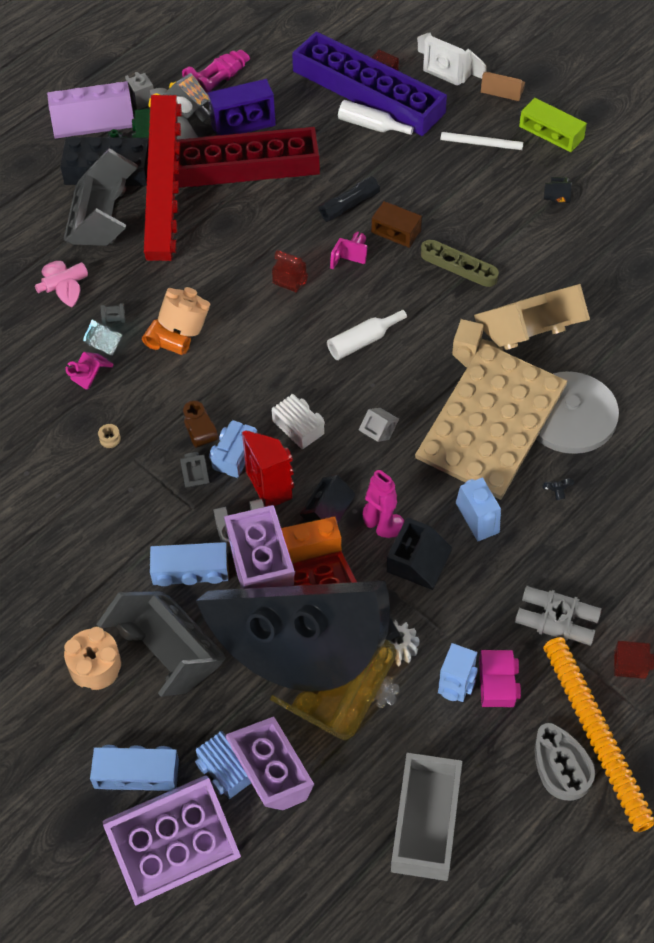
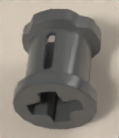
(105, 311)

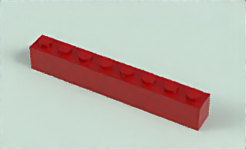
(161, 178)

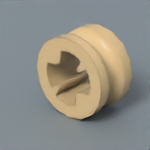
(109, 429)

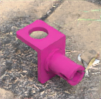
(351, 250)
(86, 368)

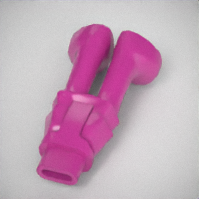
(225, 67)
(380, 506)

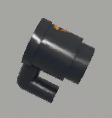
(558, 190)

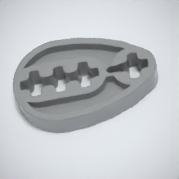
(551, 773)

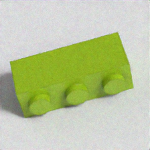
(552, 124)

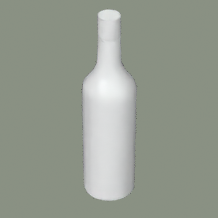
(370, 118)
(362, 335)

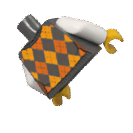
(190, 96)

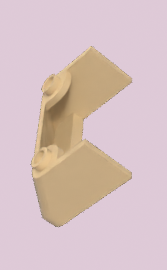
(534, 316)

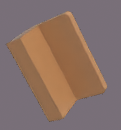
(502, 86)

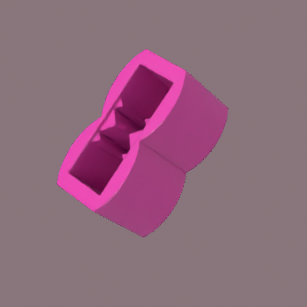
(498, 678)

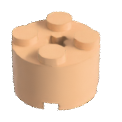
(183, 311)
(92, 658)

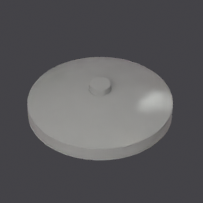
(582, 416)

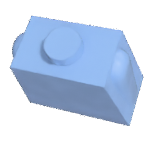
(479, 508)

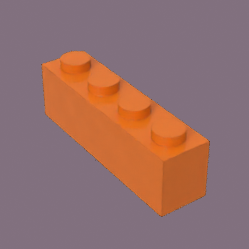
(312, 539)

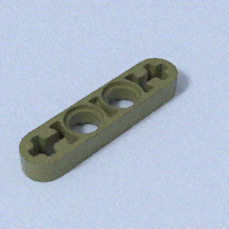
(439, 251)

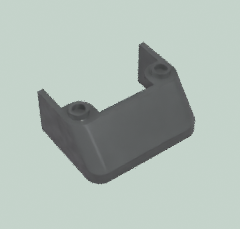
(94, 201)
(168, 634)

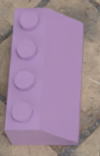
(90, 109)

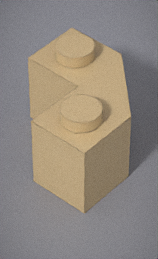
(468, 340)

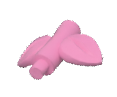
(63, 281)

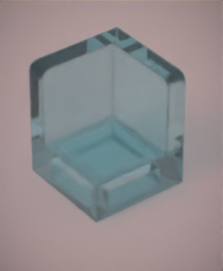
(102, 337)

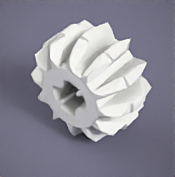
(408, 645)

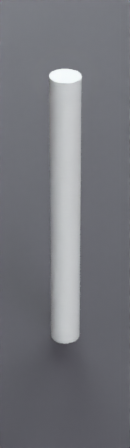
(481, 140)

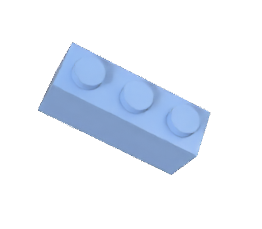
(189, 564)
(134, 768)

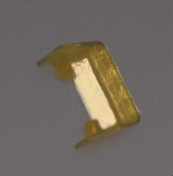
(344, 707)

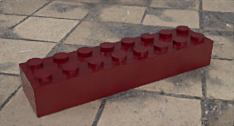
(248, 157)

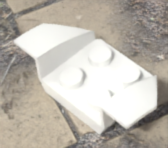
(448, 60)

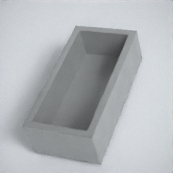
(426, 817)

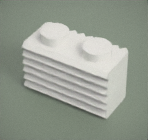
(298, 421)

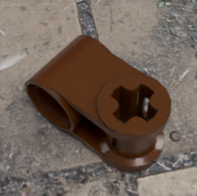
(199, 424)

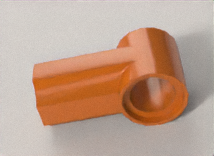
(158, 336)

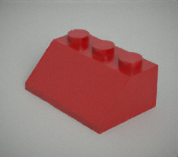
(268, 467)

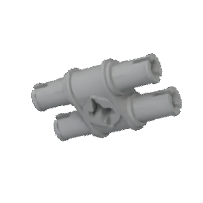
(547, 622)

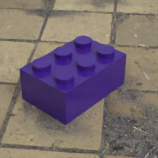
(242, 108)

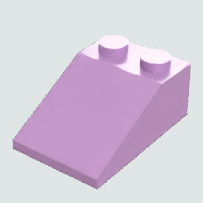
(259, 549)

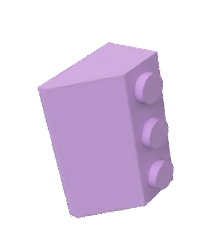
(271, 764)

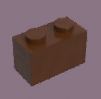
(396, 224)

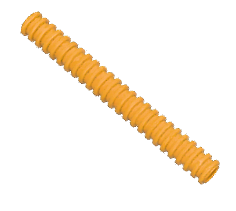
(600, 736)

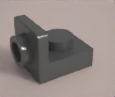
(194, 470)

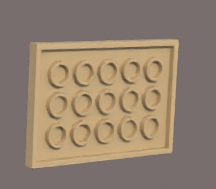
(491, 419)

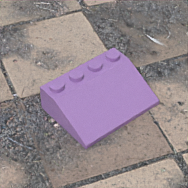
(171, 839)

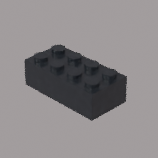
(83, 152)

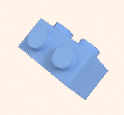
(458, 673)

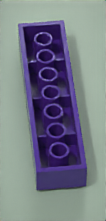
(369, 82)

